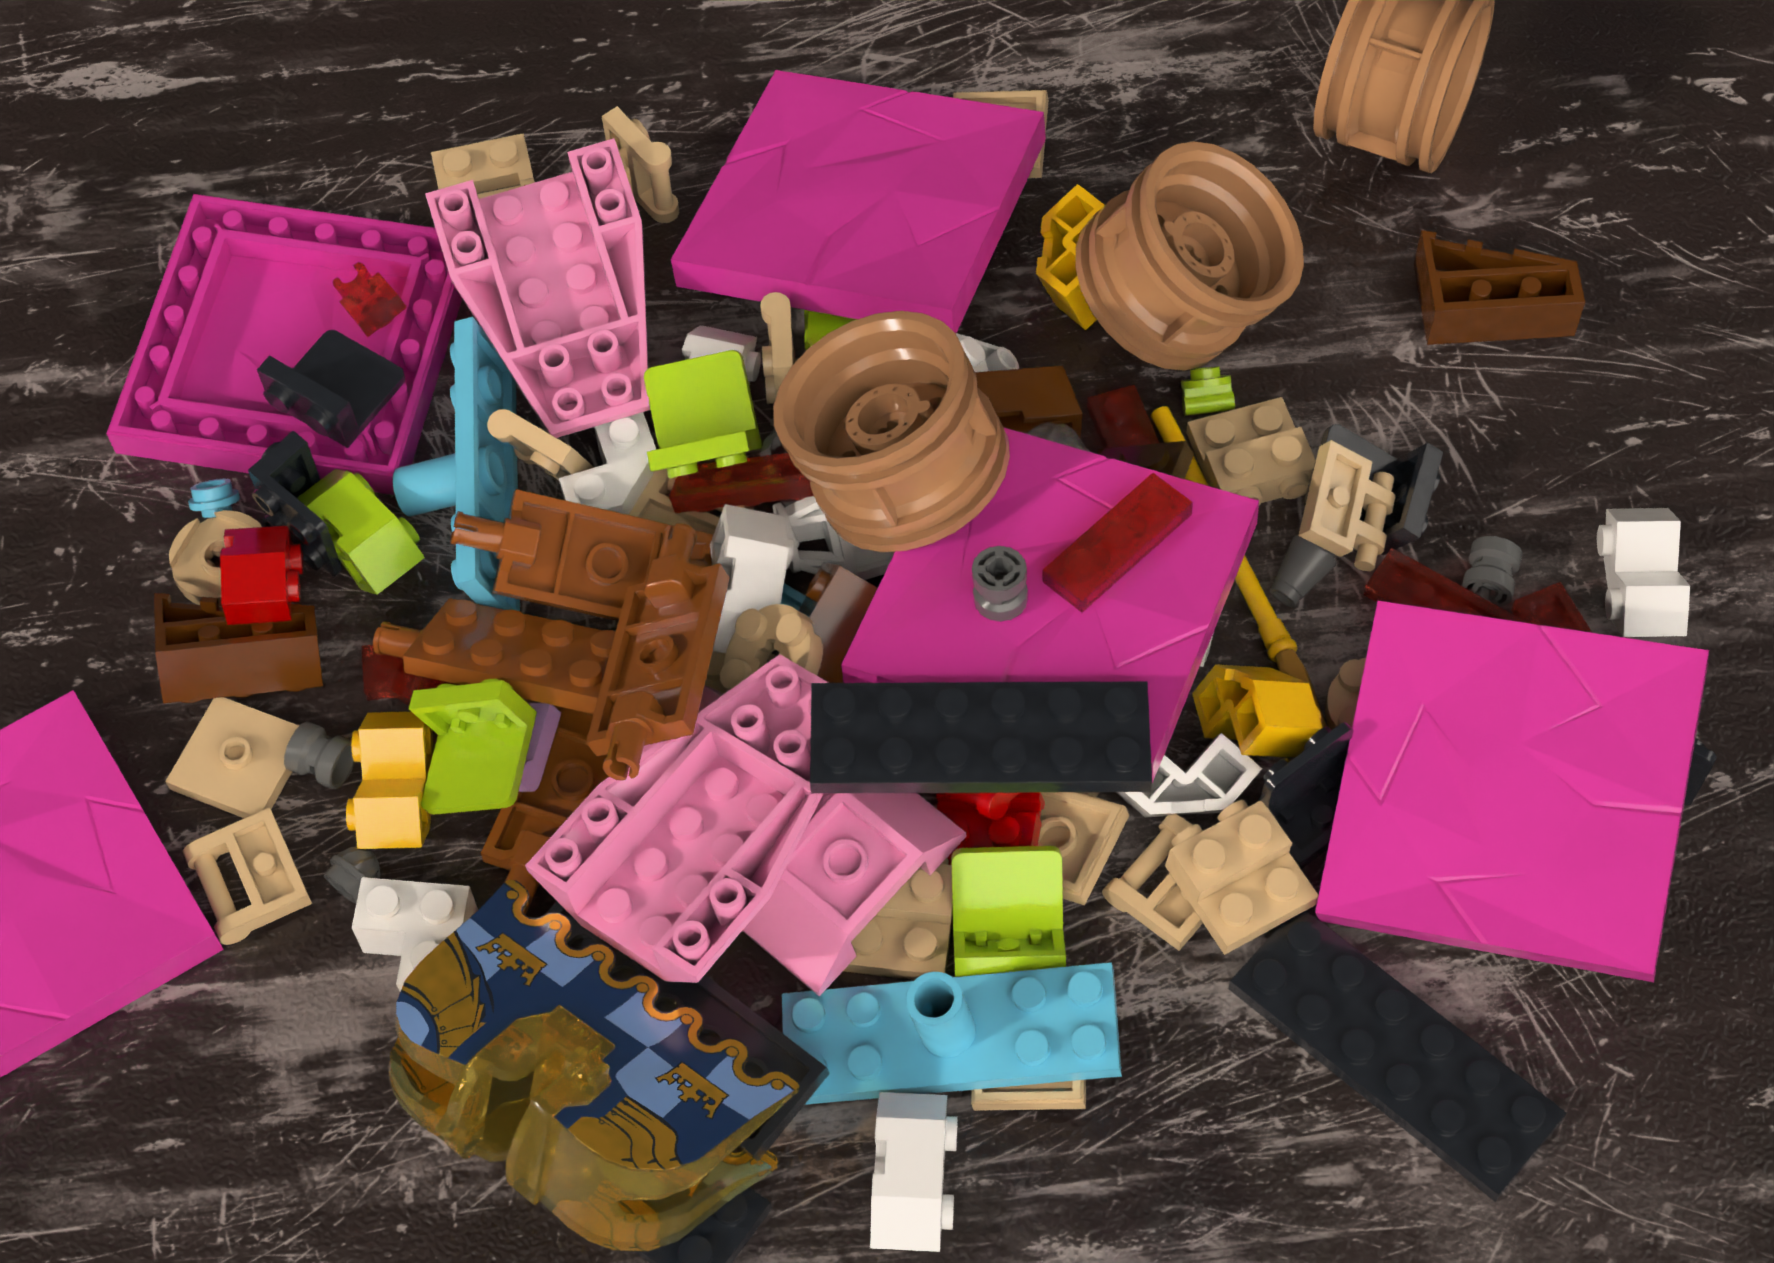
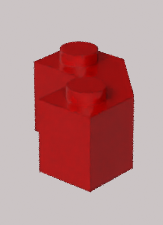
(259, 575)

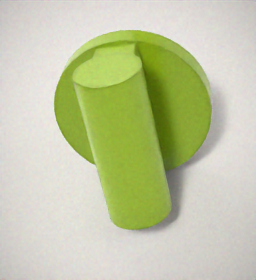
(1207, 392)

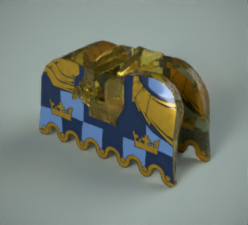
(577, 1079)

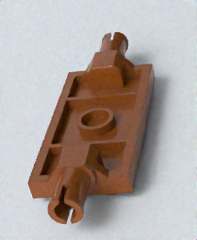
(569, 552)
(477, 642)
(658, 656)
(535, 816)

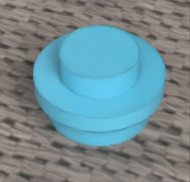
(213, 497)

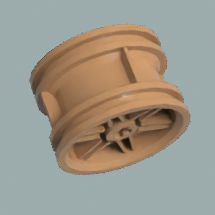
(1402, 76)
(1189, 256)
(892, 431)

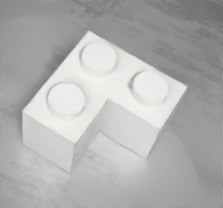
(408, 918)

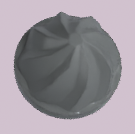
(348, 870)

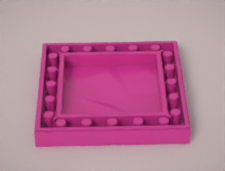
(861, 199)
(261, 285)
(1140, 629)
(1514, 789)
(84, 887)

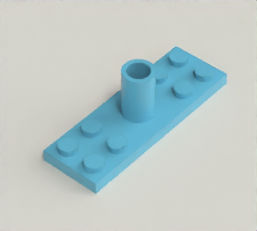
(481, 470)
(959, 1032)

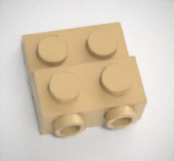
(1253, 451)
(1240, 874)
(910, 930)

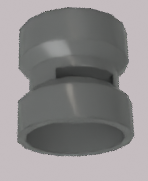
(1493, 565)
(1000, 583)
(317, 753)

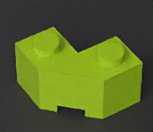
(364, 531)

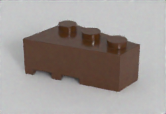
(1494, 294)
(1031, 397)
(837, 606)
(209, 659)

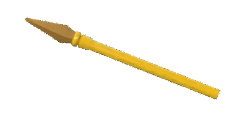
(1272, 630)

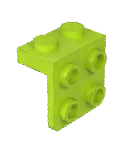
(701, 413)
(478, 746)
(1007, 909)

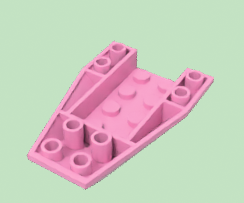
(557, 286)
(701, 834)
(844, 873)

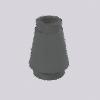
(1300, 570)

